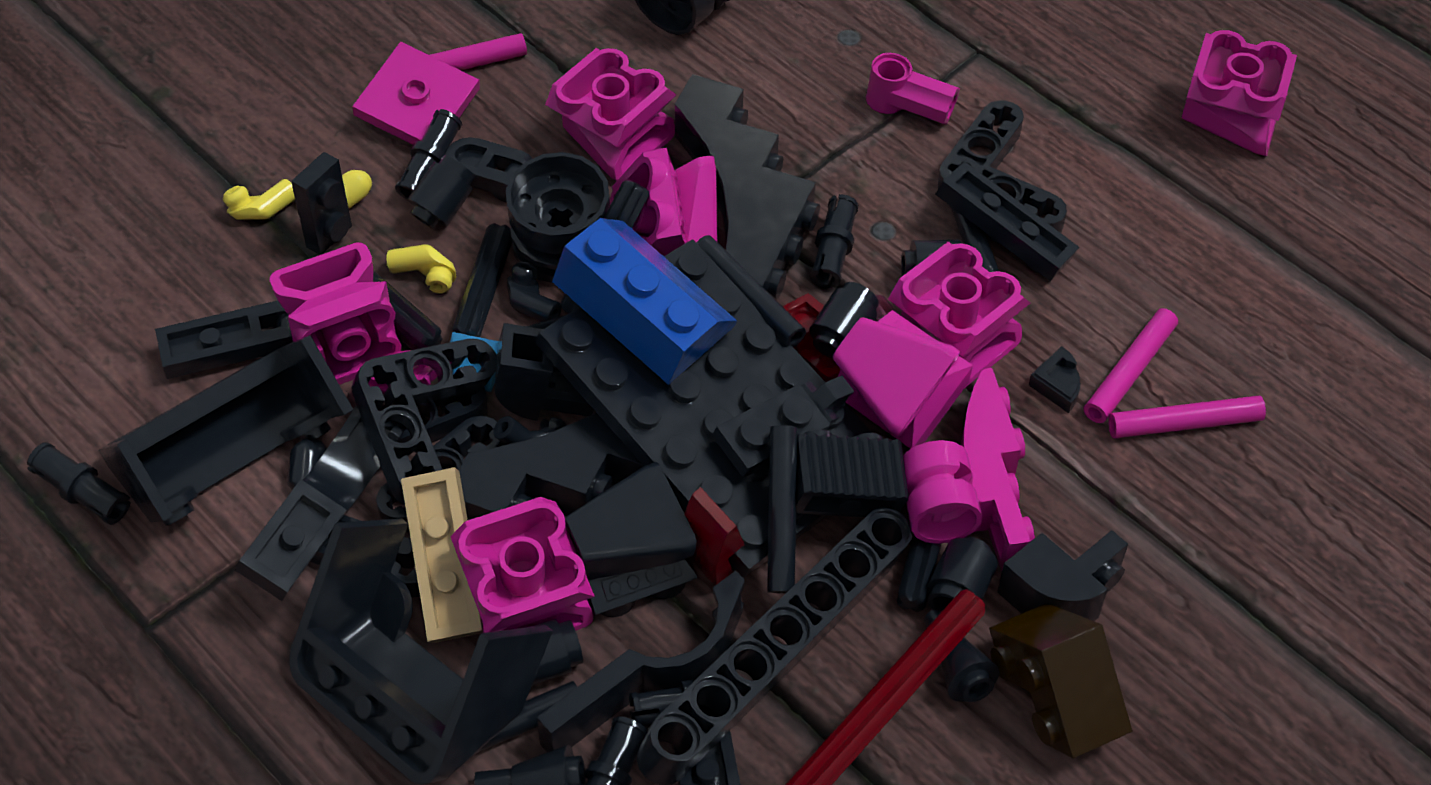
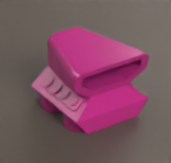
(1239, 89)
(613, 109)
(679, 200)
(963, 304)
(339, 308)
(901, 376)
(524, 567)

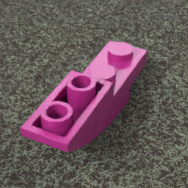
(994, 457)

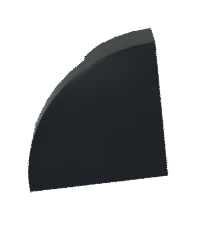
(1058, 379)

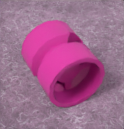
(941, 492)

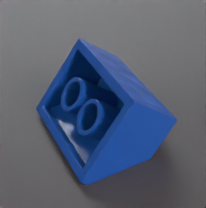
(640, 297)

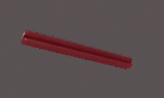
(891, 691)

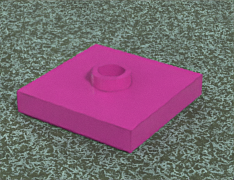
(411, 90)

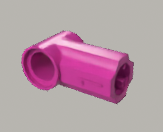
(897, 87)

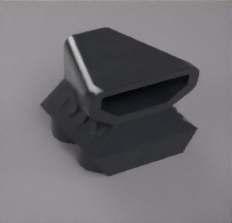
(633, 542)

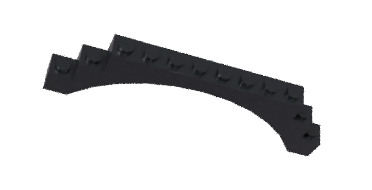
(763, 232)

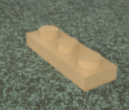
(434, 513)

